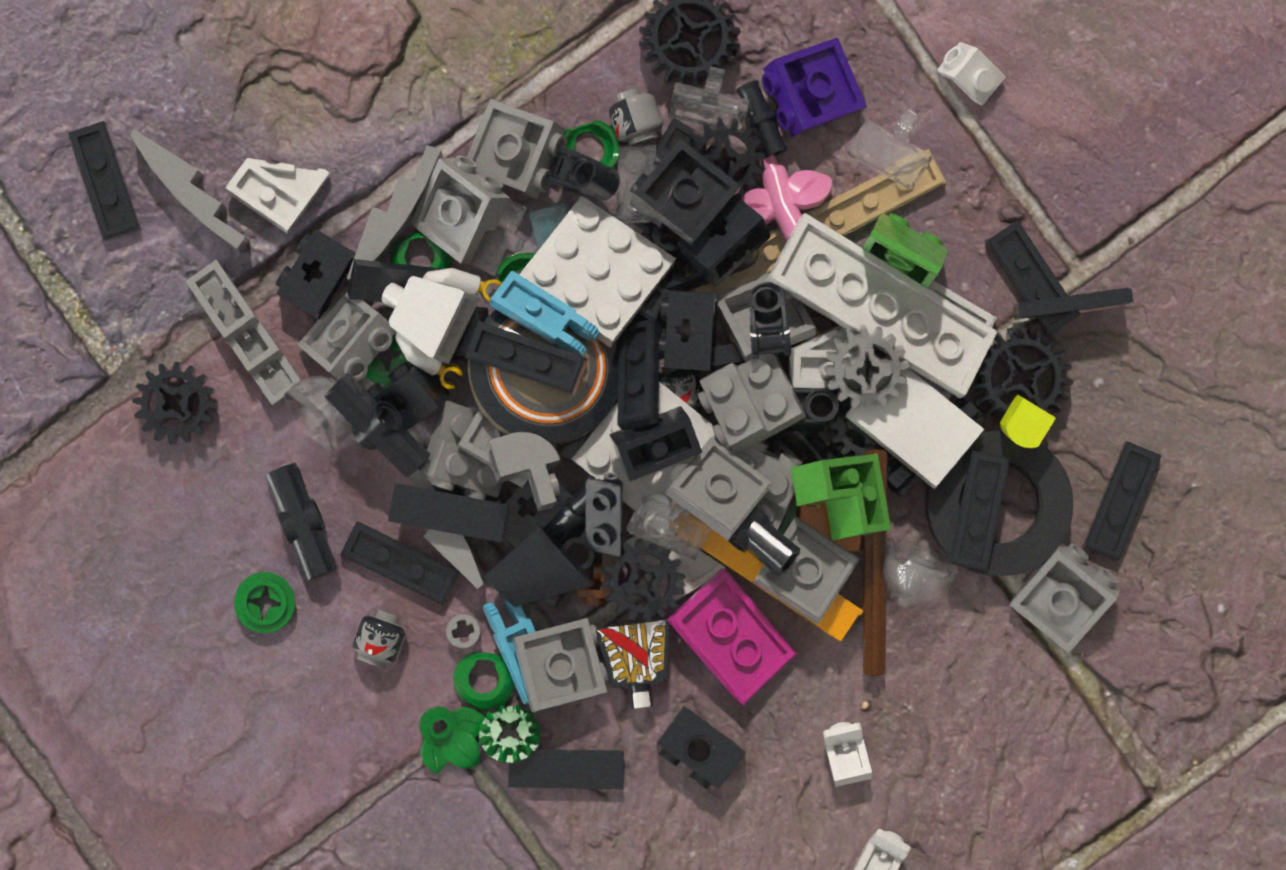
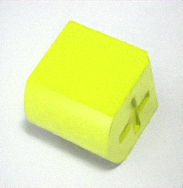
(1026, 423)

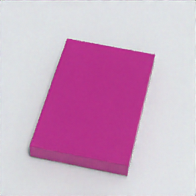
(732, 636)

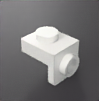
(971, 72)
(847, 753)
(883, 852)

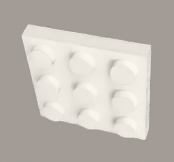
(599, 268)
(599, 456)

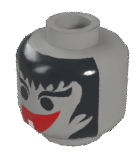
(635, 117)
(683, 384)
(379, 639)

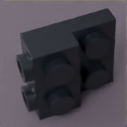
(683, 192)

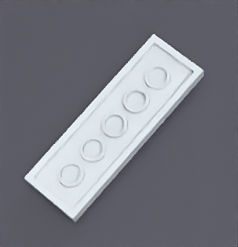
(864, 290)

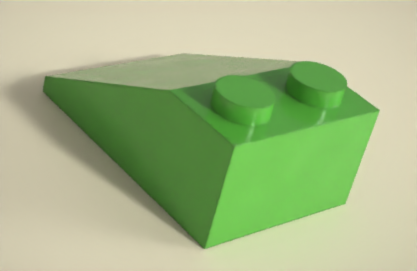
(906, 249)

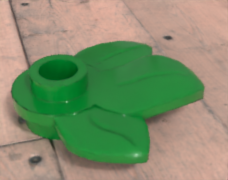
(455, 742)

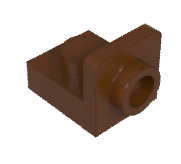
(597, 597)

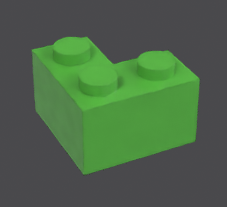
(851, 493)

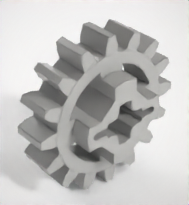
(850, 367)

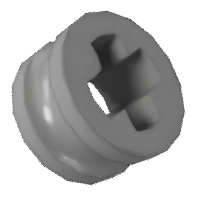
(453, 624)

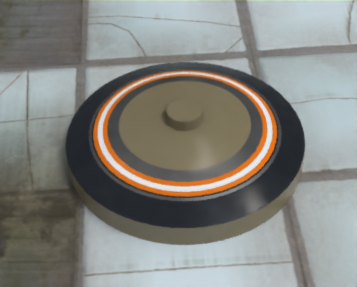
(526, 406)

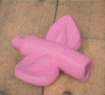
(786, 195)

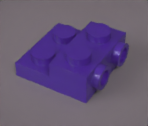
(813, 87)

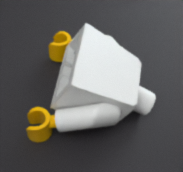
(433, 316)

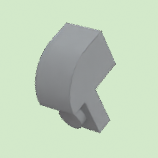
(527, 455)

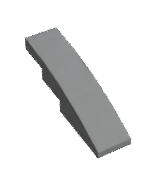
(182, 181)
(386, 227)
(244, 332)
(451, 546)

